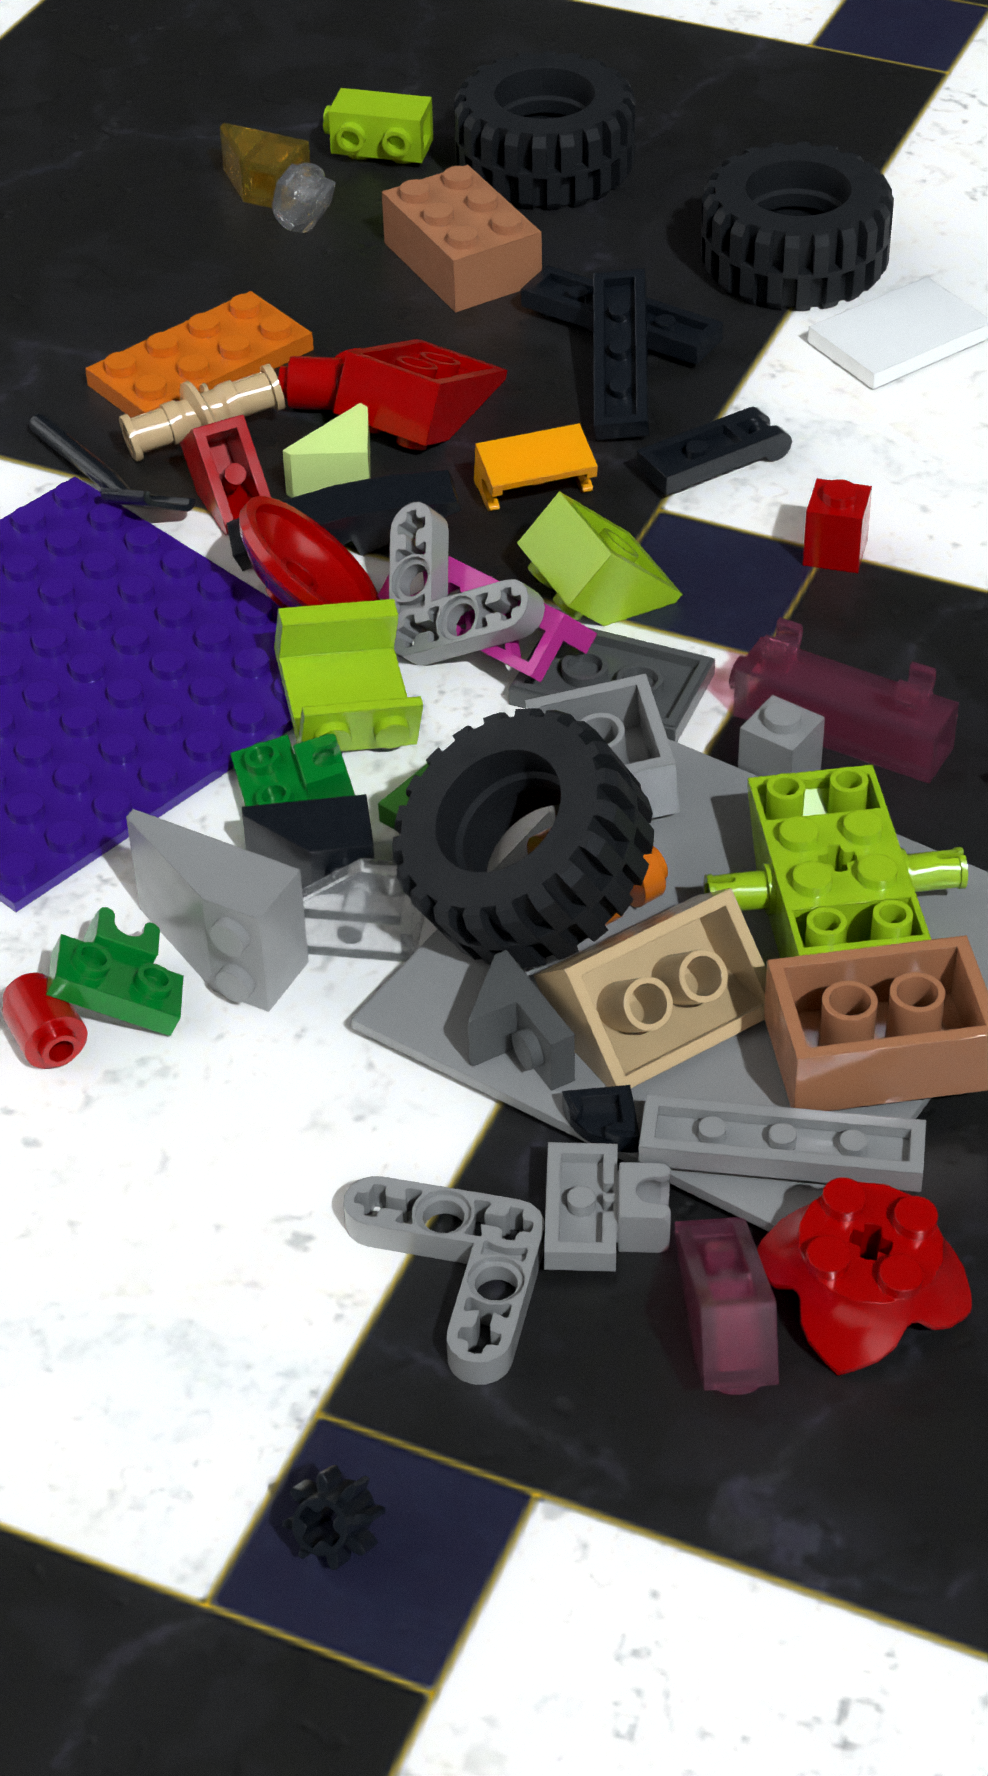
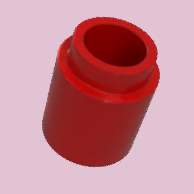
(311, 382)
(42, 1025)

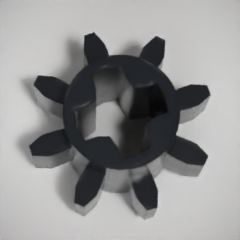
(319, 1502)

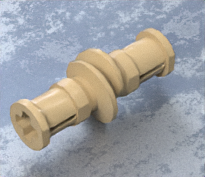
(198, 408)

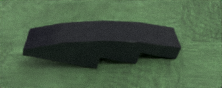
(365, 508)

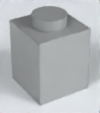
(781, 739)

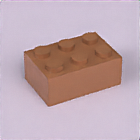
(461, 237)
(879, 1024)

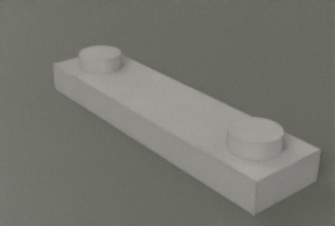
(782, 1142)

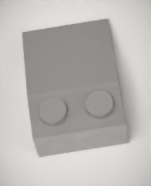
(221, 908)

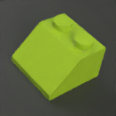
(593, 564)

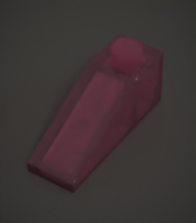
(728, 1305)

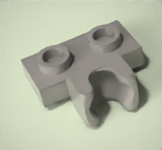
(597, 1206)

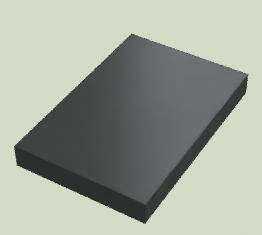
(674, 675)

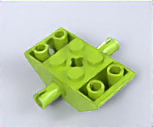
(834, 864)

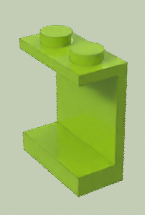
(346, 675)

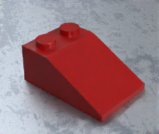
(416, 389)

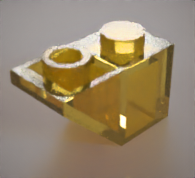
(258, 160)

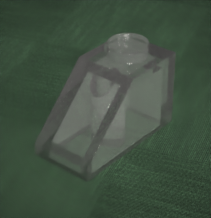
(362, 914)

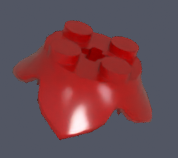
(860, 1306)

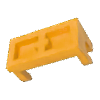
(532, 461)

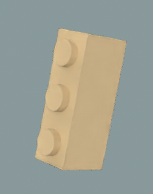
(660, 989)

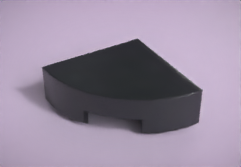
(603, 1116)

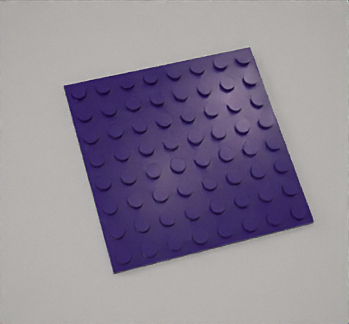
(117, 680)

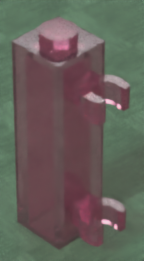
(864, 713)

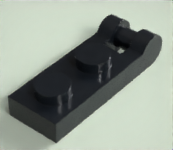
(712, 450)

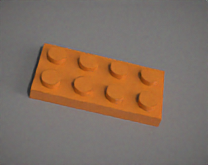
(205, 349)

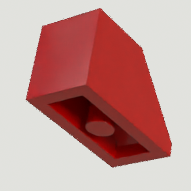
(224, 467)

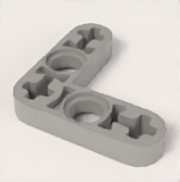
(437, 610)
(486, 1258)

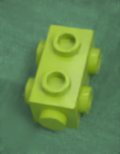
(379, 125)

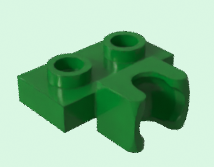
(274, 774)
(117, 975)

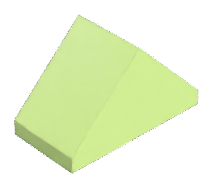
(330, 454)

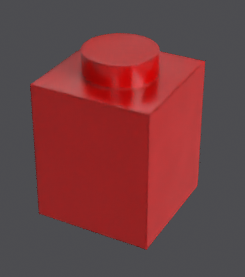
(837, 525)

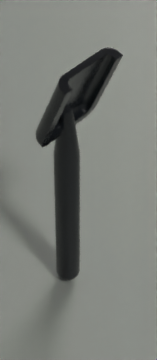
(111, 484)

